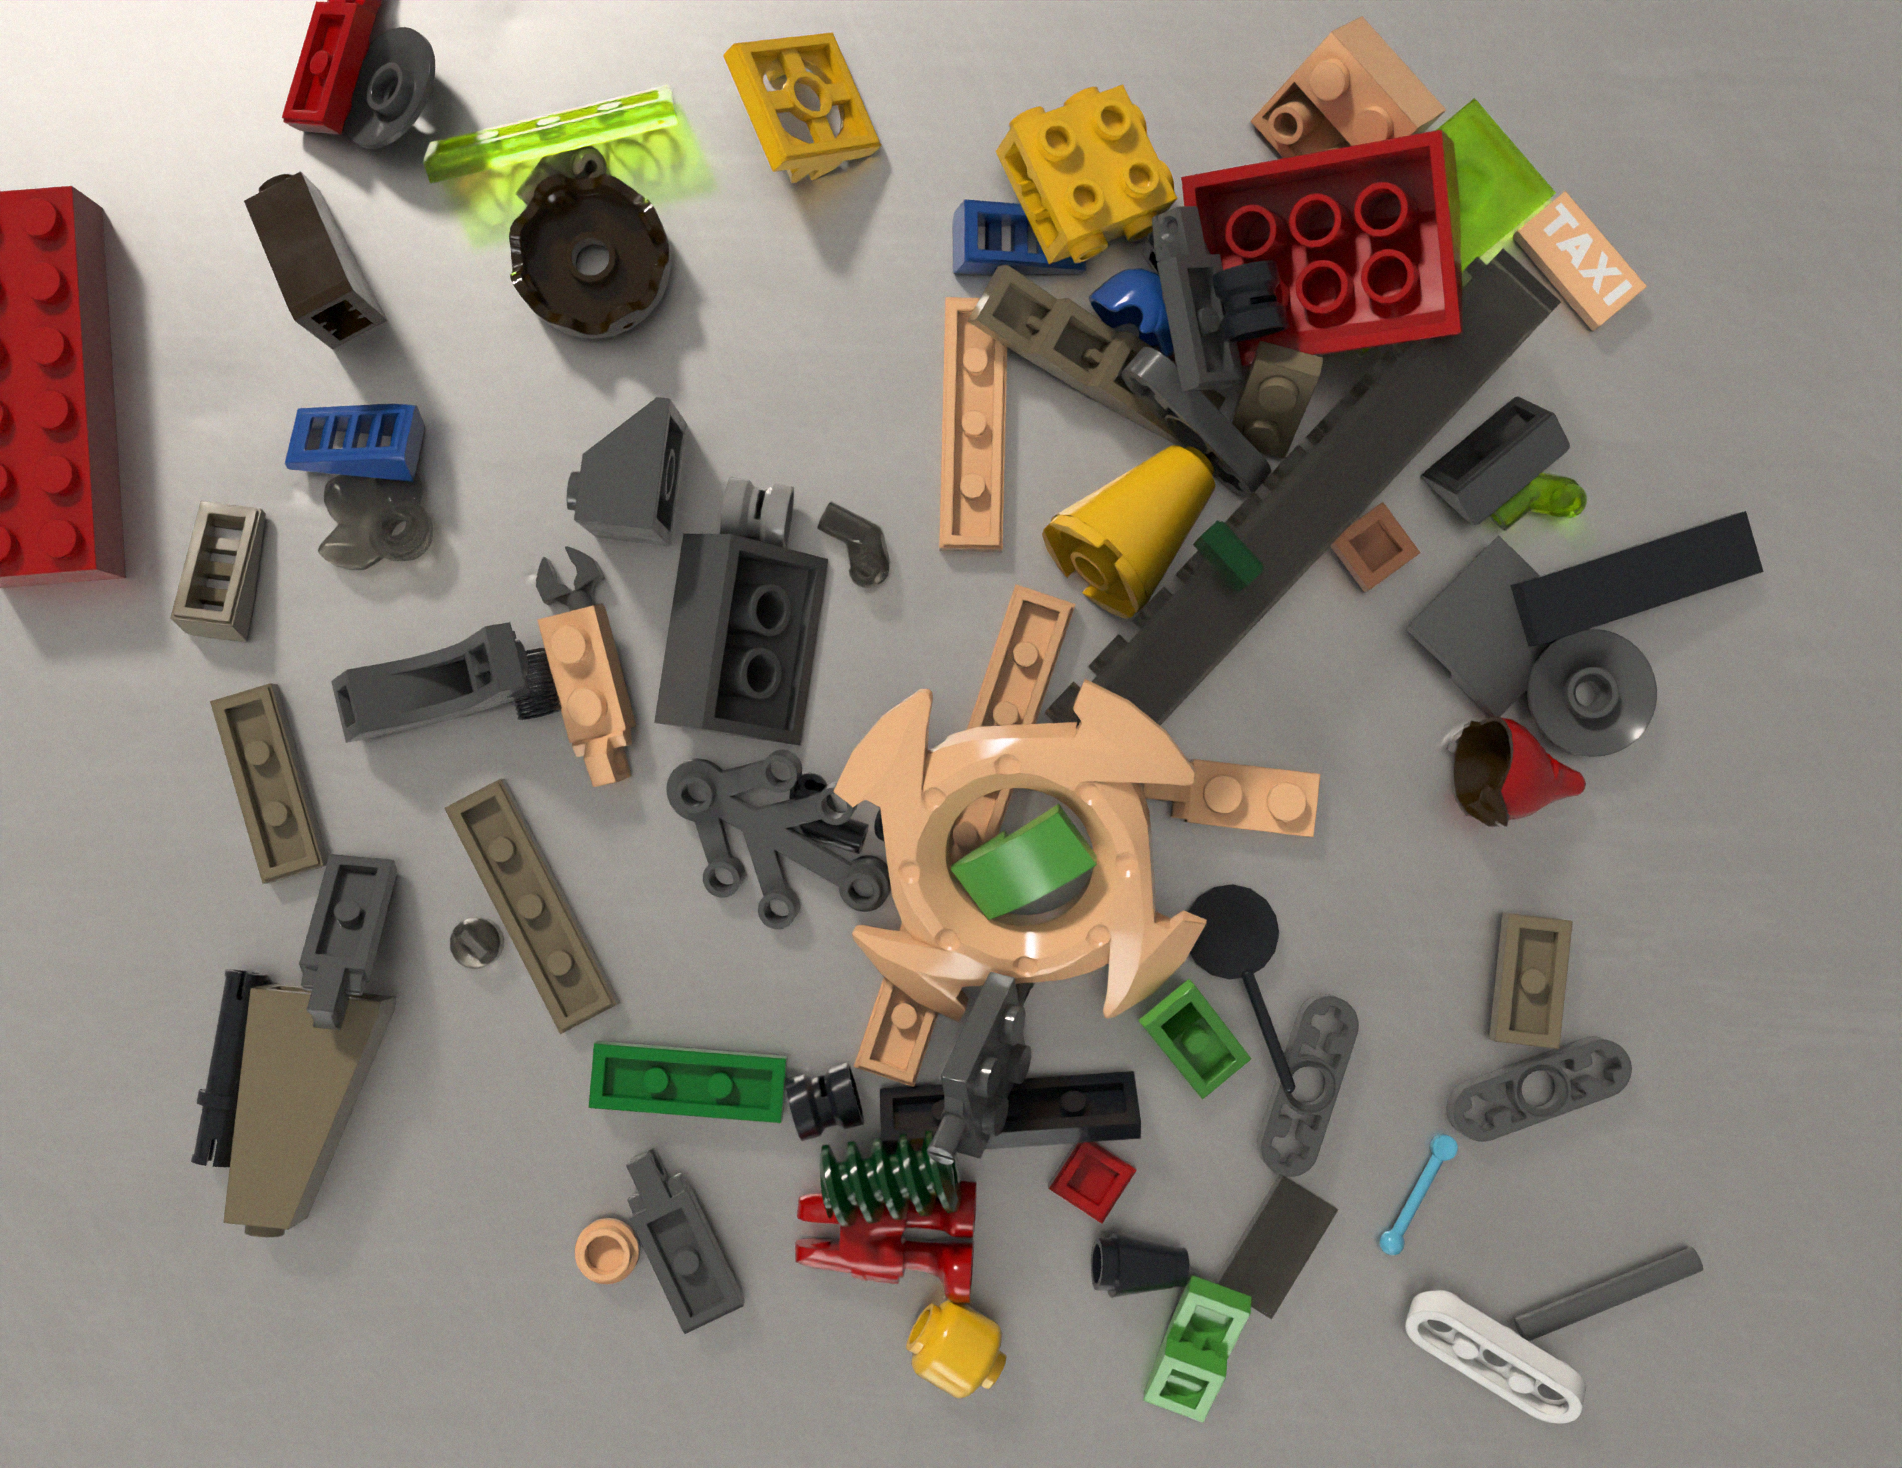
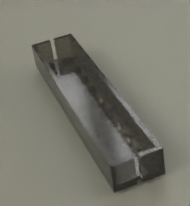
(1320, 492)

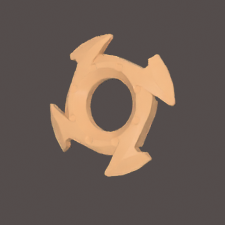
(1084, 766)

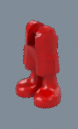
(881, 1251)

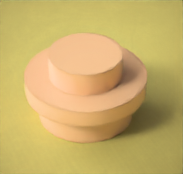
(607, 1251)

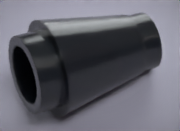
(1136, 1265)

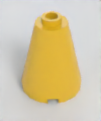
(1132, 528)

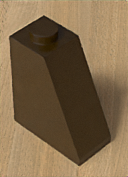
(312, 260)

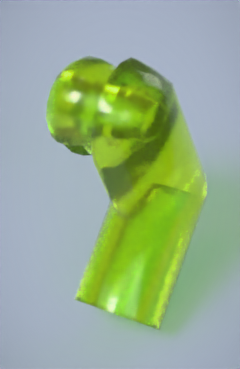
(1545, 495)

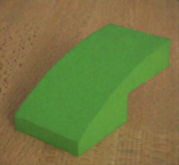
(1025, 864)
(1197, 1348)

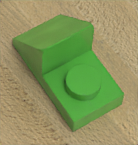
(1195, 1039)

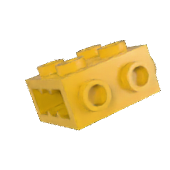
(1086, 173)

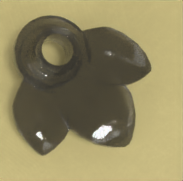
(366, 517)

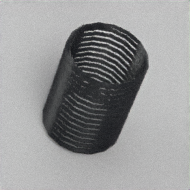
(541, 688)

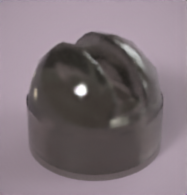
(485, 933)

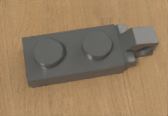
(1191, 304)
(344, 934)
(680, 1245)

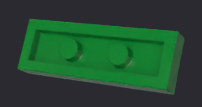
(688, 1081)

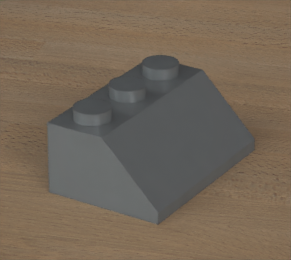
(741, 638)

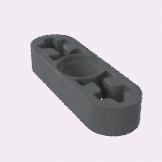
(1196, 422)
(1576, 1057)
(1322, 1108)

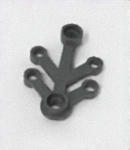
(769, 832)

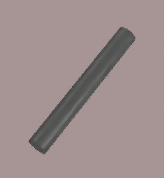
(1609, 1294)

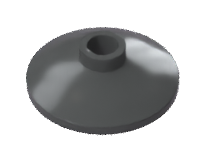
(391, 88)
(1621, 685)

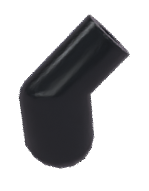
(846, 836)

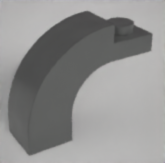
(433, 686)

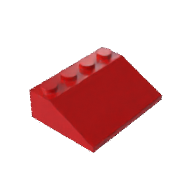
(1357, 240)

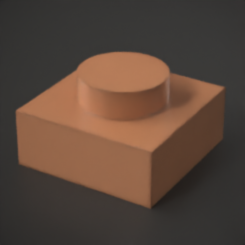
(1374, 547)

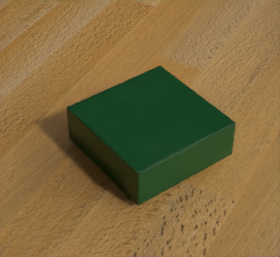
(1229, 555)

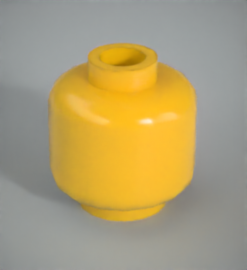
(956, 1348)

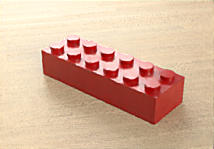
(56, 394)

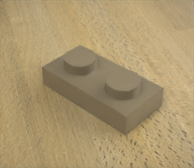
(1275, 397)
(1530, 980)

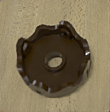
(581, 213)

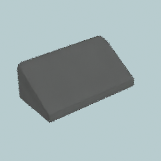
(1498, 459)

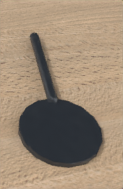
(1236, 944)

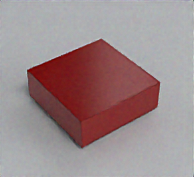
(1092, 1178)

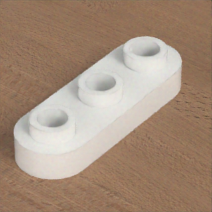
(1495, 1357)

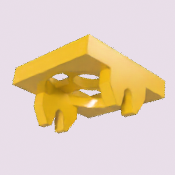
(830, 82)

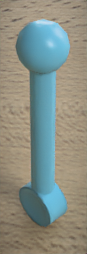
(1442, 1148)

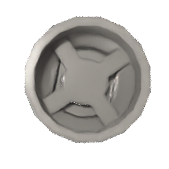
(743, 507)

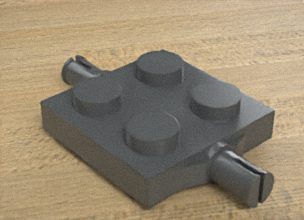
(983, 1070)

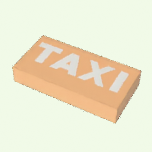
(1579, 261)

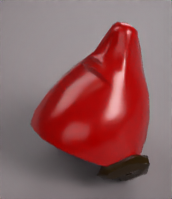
(1506, 772)

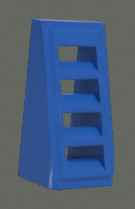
(992, 216)
(385, 462)

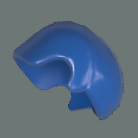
(1135, 299)

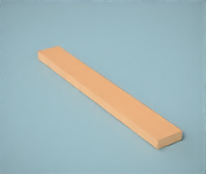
(1008, 696)

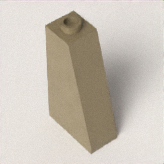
(295, 1102)

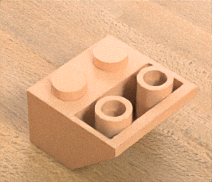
(1347, 96)

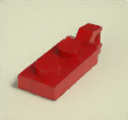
(330, 65)

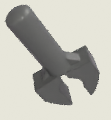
(587, 575)

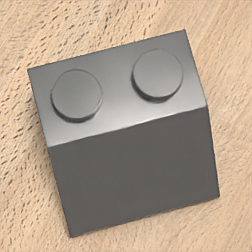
(632, 478)

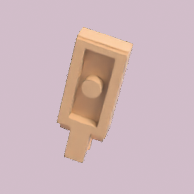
(590, 690)
(1244, 798)

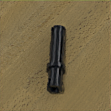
(223, 1080)

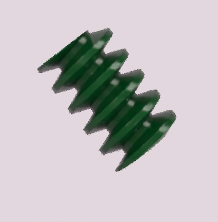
(887, 1181)

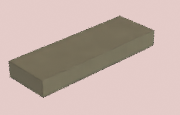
(269, 783)

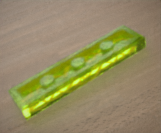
(550, 134)

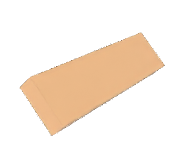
(972, 434)

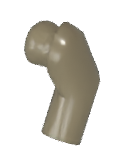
(574, 163)

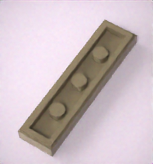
(532, 905)

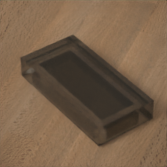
(1276, 1244)

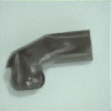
(863, 541)

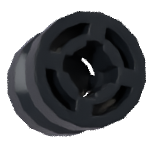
(1250, 301)
(824, 1101)

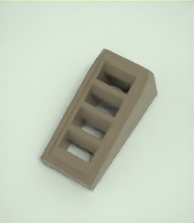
(238, 599)

